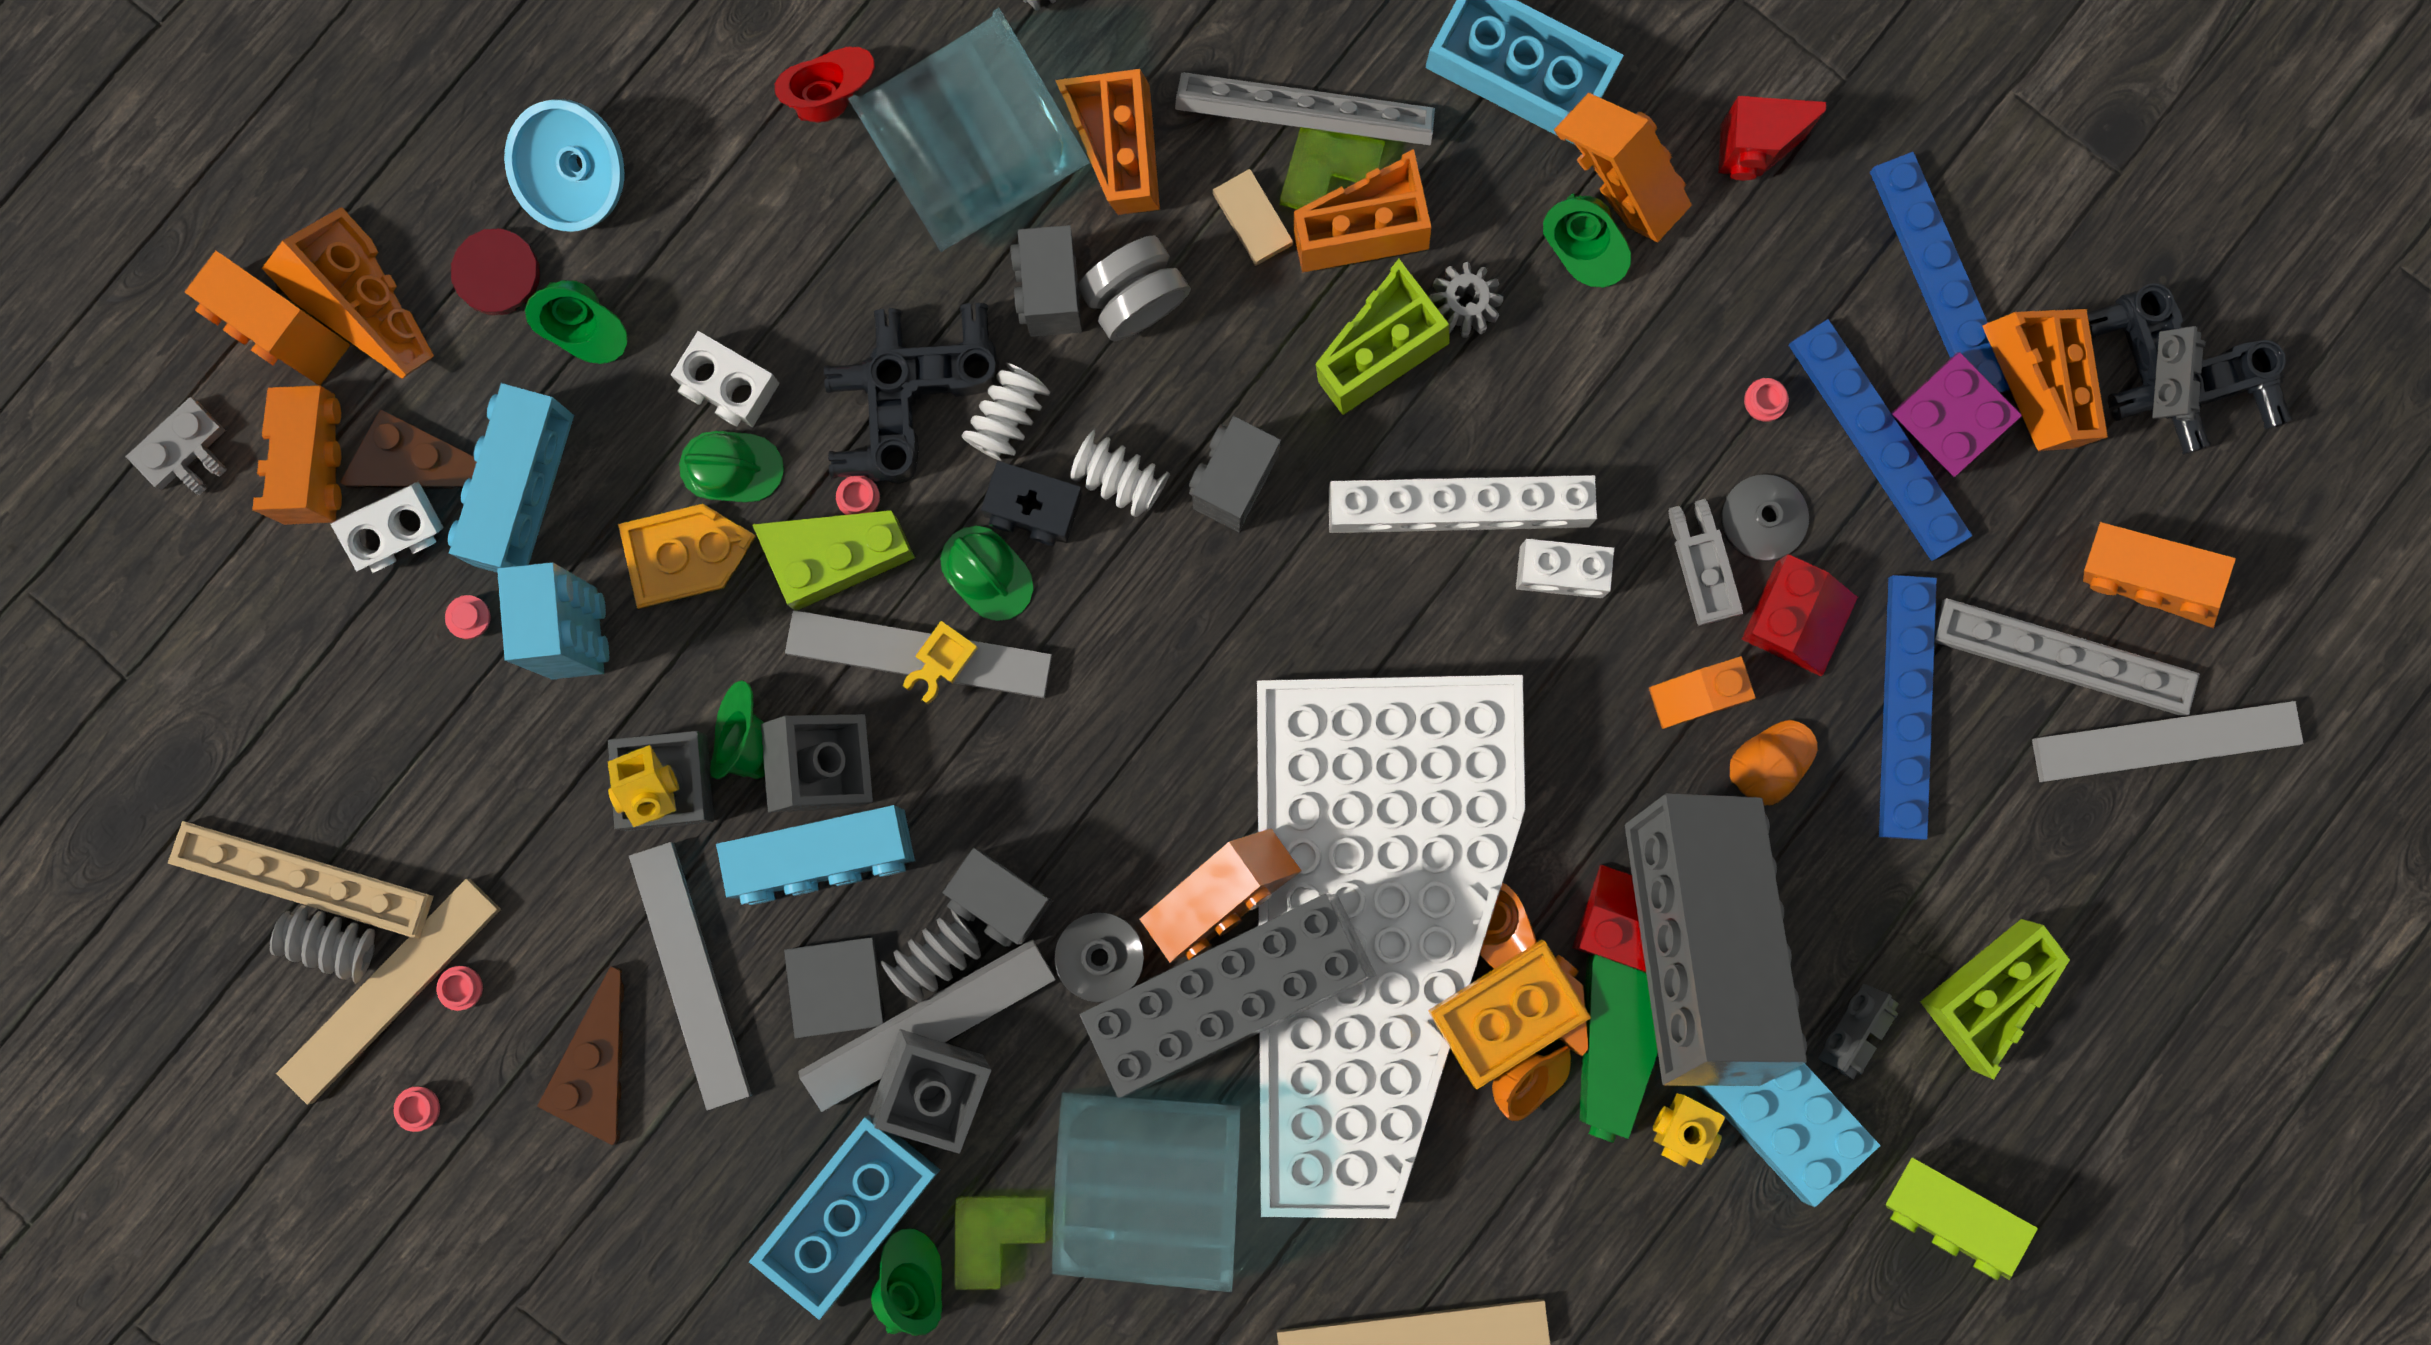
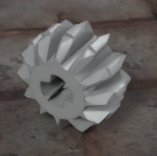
(1477, 311)

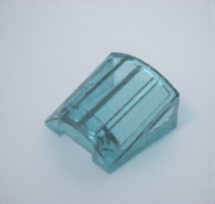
(970, 131)
(1146, 1190)

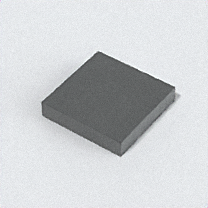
(834, 987)

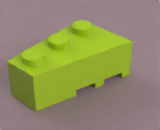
(1383, 341)
(831, 553)
(1996, 993)
(1960, 1220)

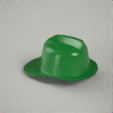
(1587, 240)
(576, 322)
(731, 466)
(986, 573)
(738, 736)
(909, 1284)

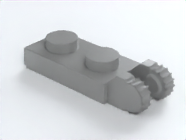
(1705, 566)

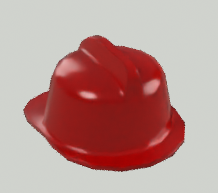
(823, 85)

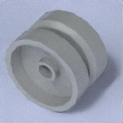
(1133, 288)

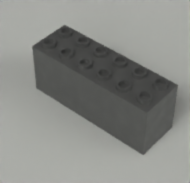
(1714, 941)
(1227, 994)

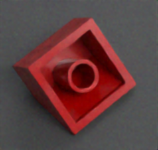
(1762, 132)
(1800, 614)
(1611, 920)

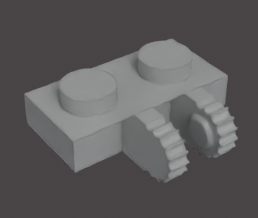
(176, 445)

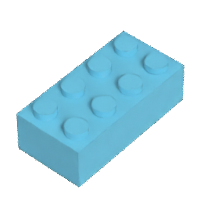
(1521, 59)
(510, 479)
(551, 621)
(815, 853)
(1797, 1130)
(844, 1217)

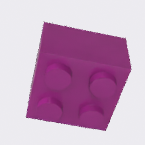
(1956, 414)

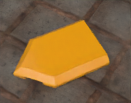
(681, 553)

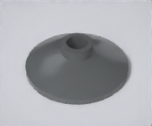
(1747, 528)
(1075, 952)

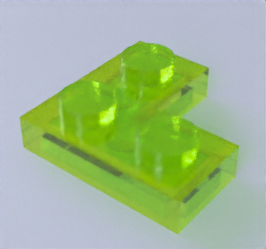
(1323, 155)
(983, 1227)

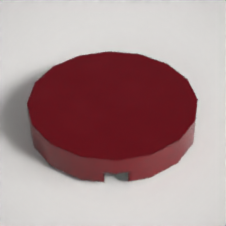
(495, 271)

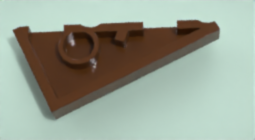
(401, 455)
(587, 1078)

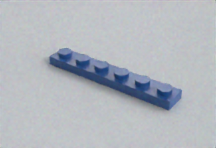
(1936, 264)
(1880, 440)
(1907, 707)

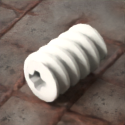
(1005, 412)
(1117, 475)

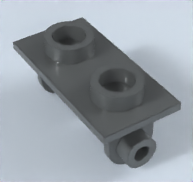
(2177, 362)
(1868, 1013)

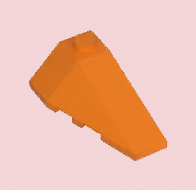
(338, 281)

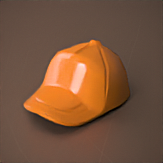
(1774, 761)
(1508, 929)
(1531, 1083)

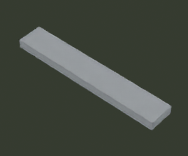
(1305, 108)
(895, 652)
(2065, 657)
(2167, 741)
(690, 976)
(936, 1017)

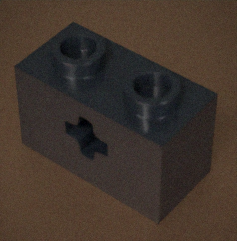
(1015, 485)

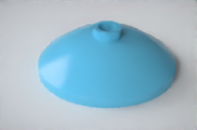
(545, 170)

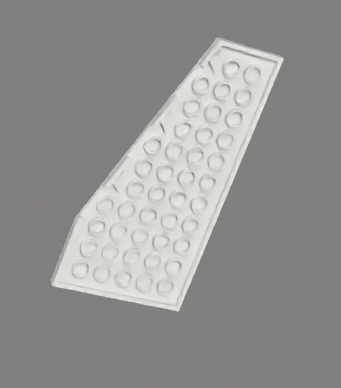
(1410, 815)

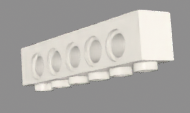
(1462, 504)

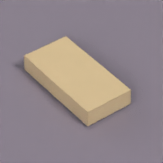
(1252, 217)

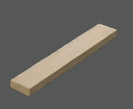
(300, 879)
(388, 992)
(1480, 1325)

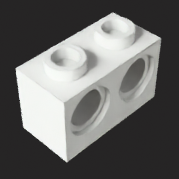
(729, 373)
(384, 520)
(1565, 568)

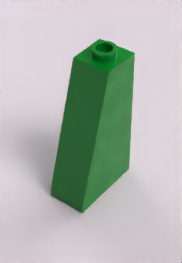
(1619, 1047)

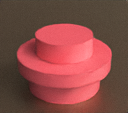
(1766, 399)
(857, 495)
(467, 617)
(459, 988)
(416, 1109)

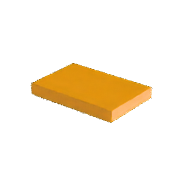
(1509, 1014)

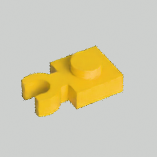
(944, 656)

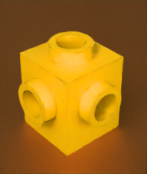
(642, 786)
(1703, 1135)

